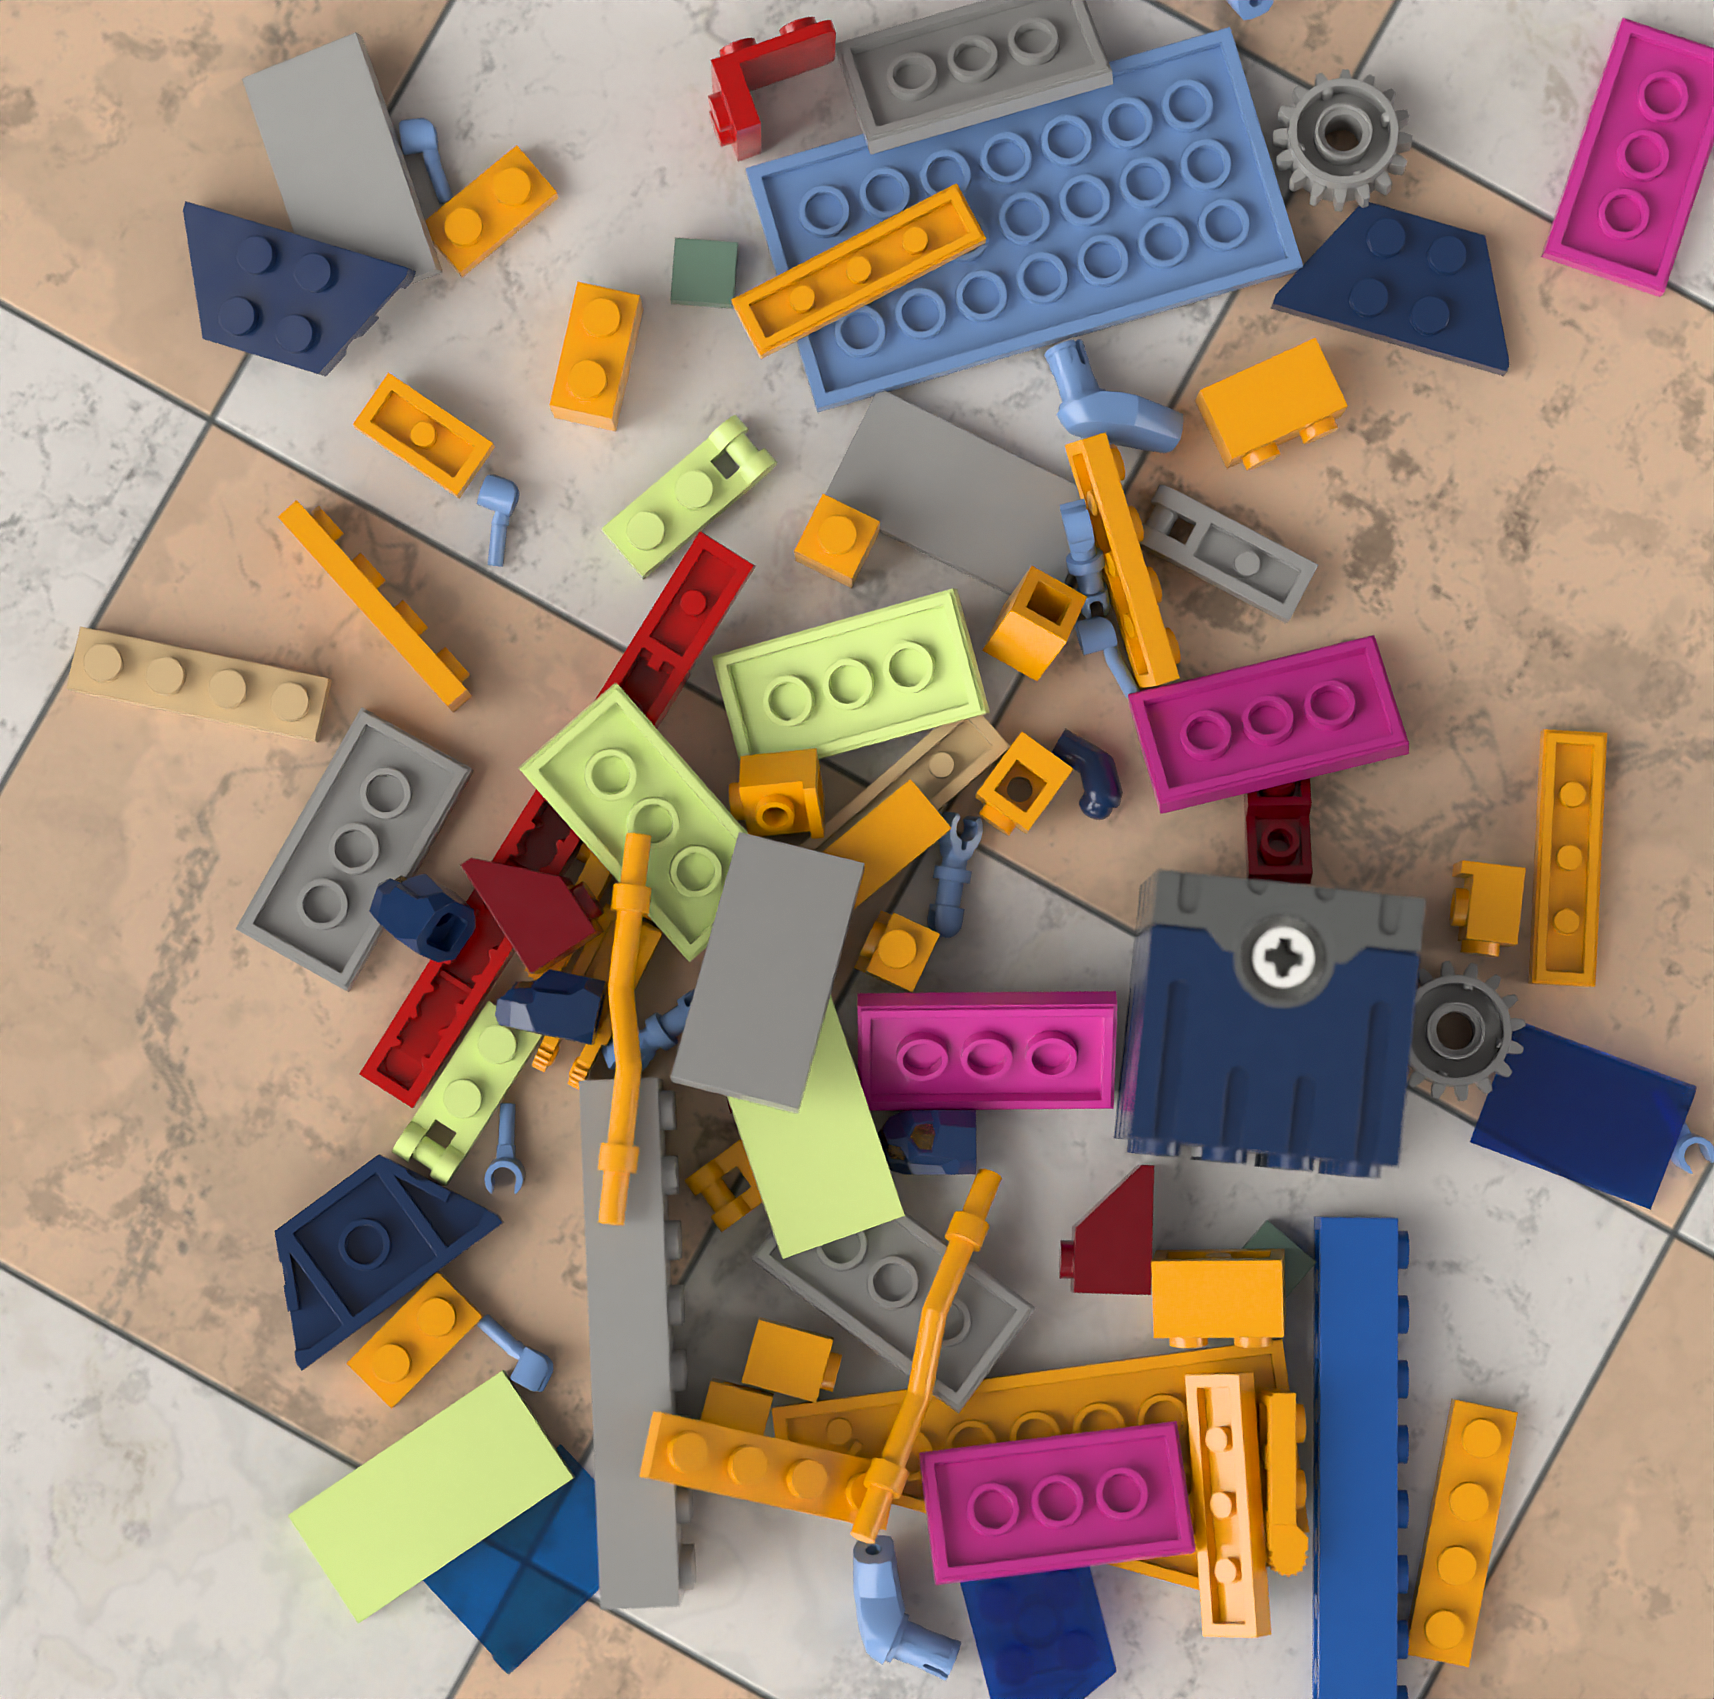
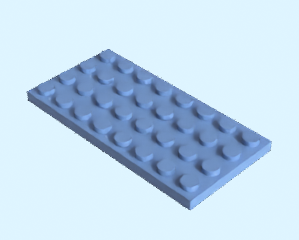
(1085, 213)

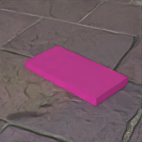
(1638, 160)
(1268, 724)
(987, 1050)
(1056, 1503)

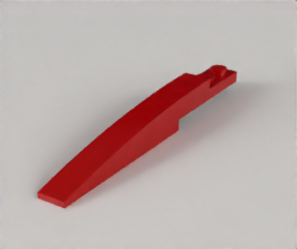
(540, 840)

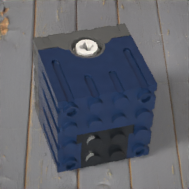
(1269, 1023)

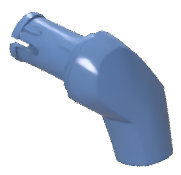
(1092, 411)
(882, 1617)

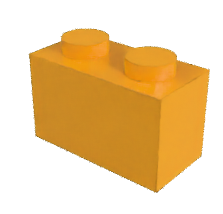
(596, 356)
(1271, 405)
(1219, 1296)

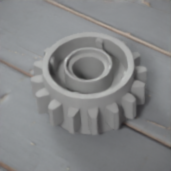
(1342, 106)
(1489, 1024)

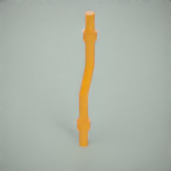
(618, 1156)
(888, 1474)

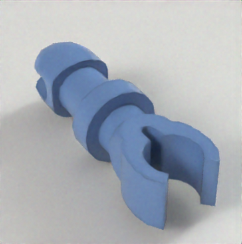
(1085, 559)
(946, 915)
(659, 1033)

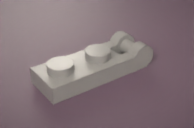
(1227, 554)

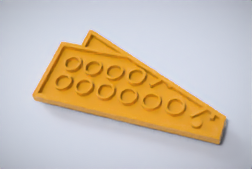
(1041, 1406)

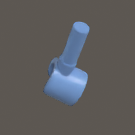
(421, 137)
(502, 497)
(1100, 635)
(1685, 1139)
(506, 1149)
(532, 1368)

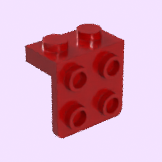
(753, 65)

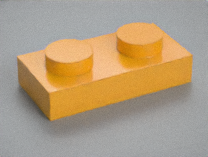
(490, 211)
(423, 435)
(415, 1339)

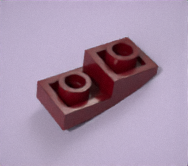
(1279, 833)

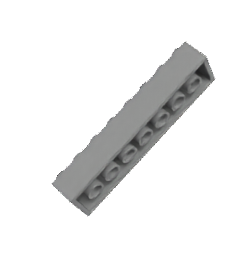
(635, 1356)

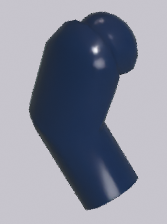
(1096, 771)

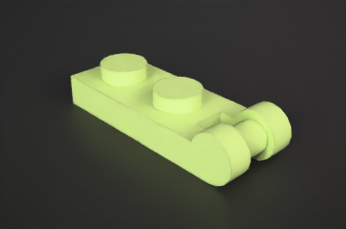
(687, 498)
(467, 1094)

